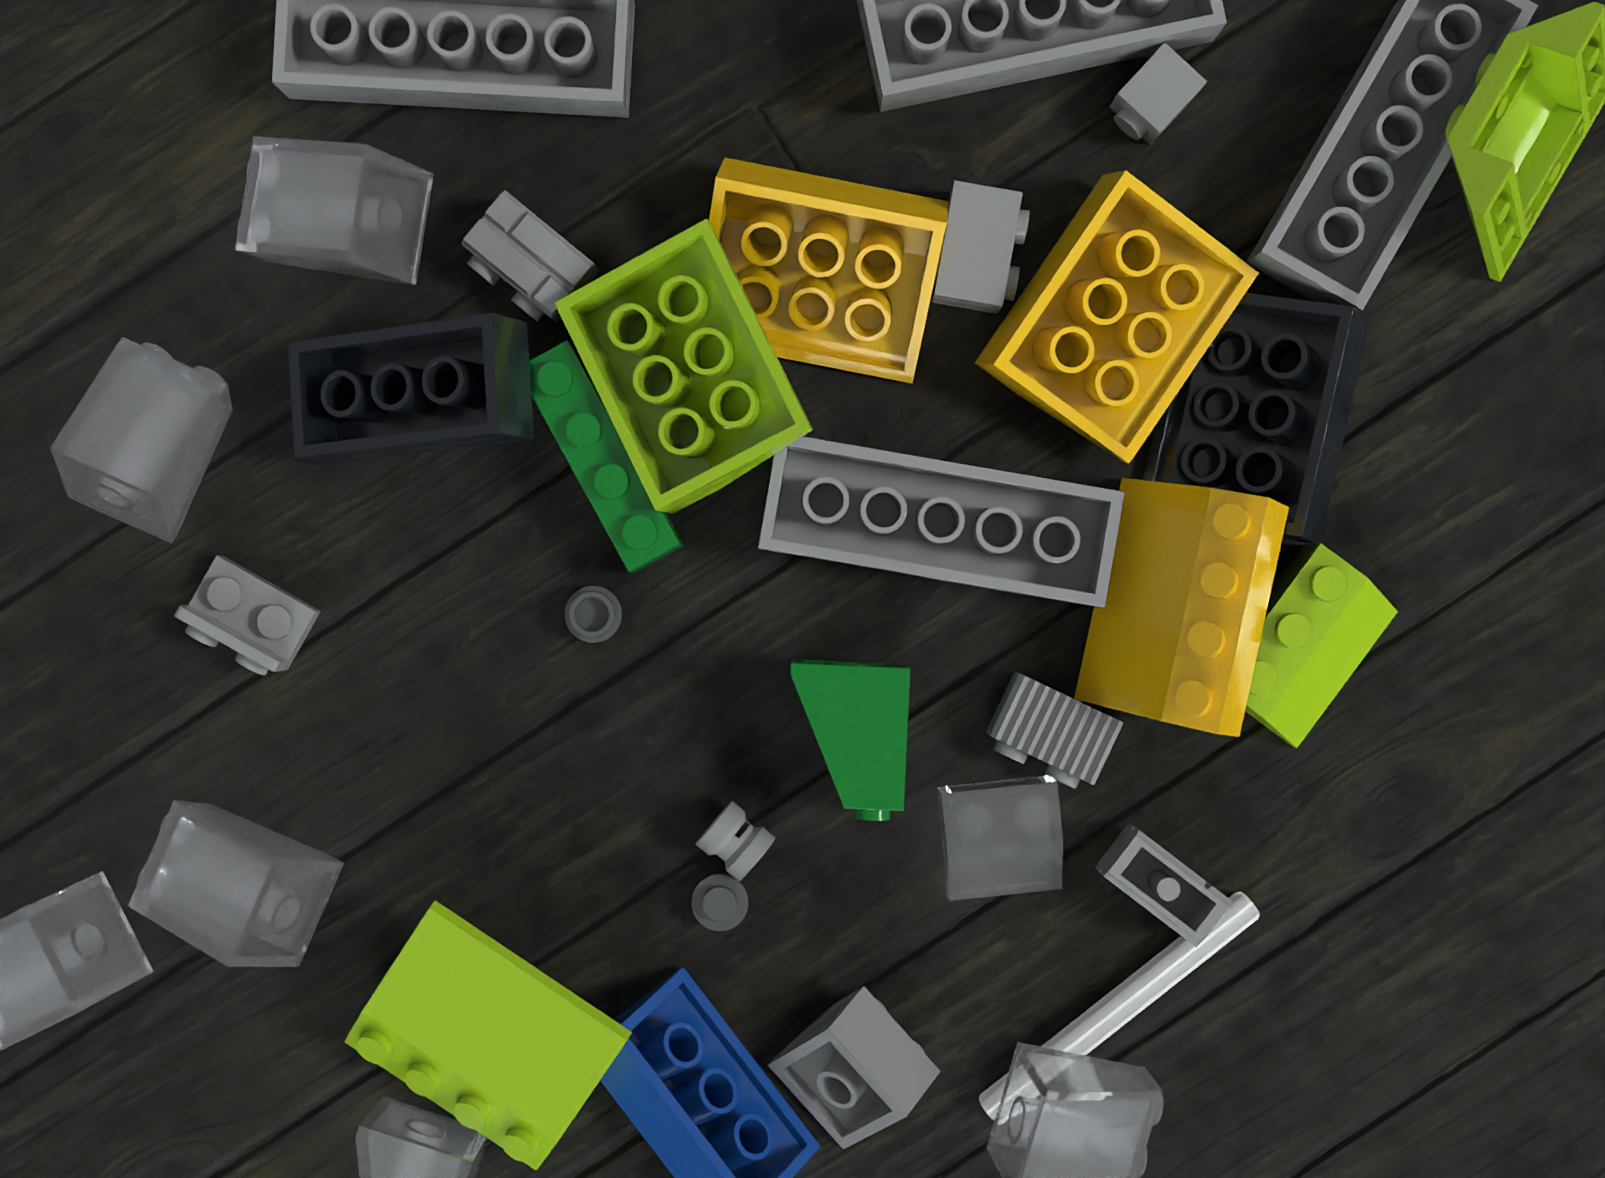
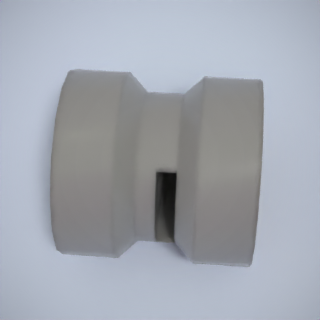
(735, 841)

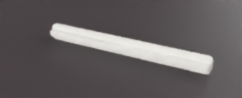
(1139, 990)

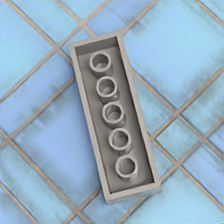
(967, 46)
(459, 53)
(1382, 148)
(942, 520)

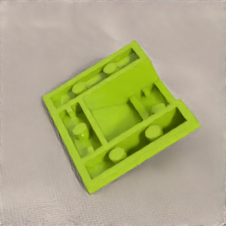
(1526, 125)

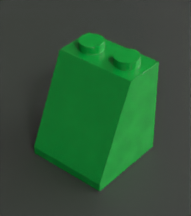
(860, 728)

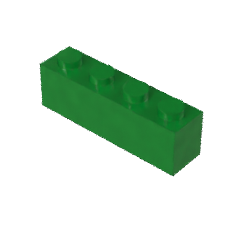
(599, 457)

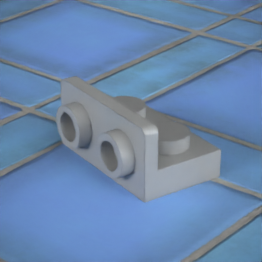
(248, 616)

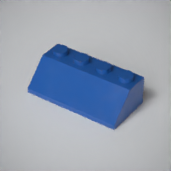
(701, 1091)

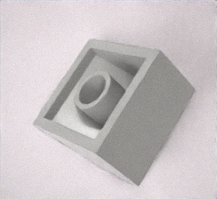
(855, 1069)

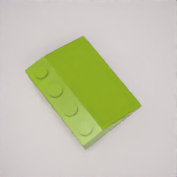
(684, 368)
(486, 1036)

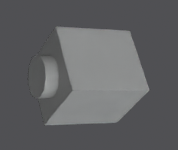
(1156, 95)

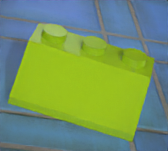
(1312, 640)

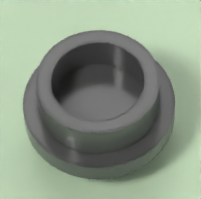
(593, 614)
(720, 902)

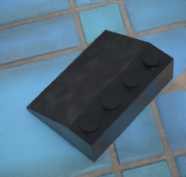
(1267, 408)

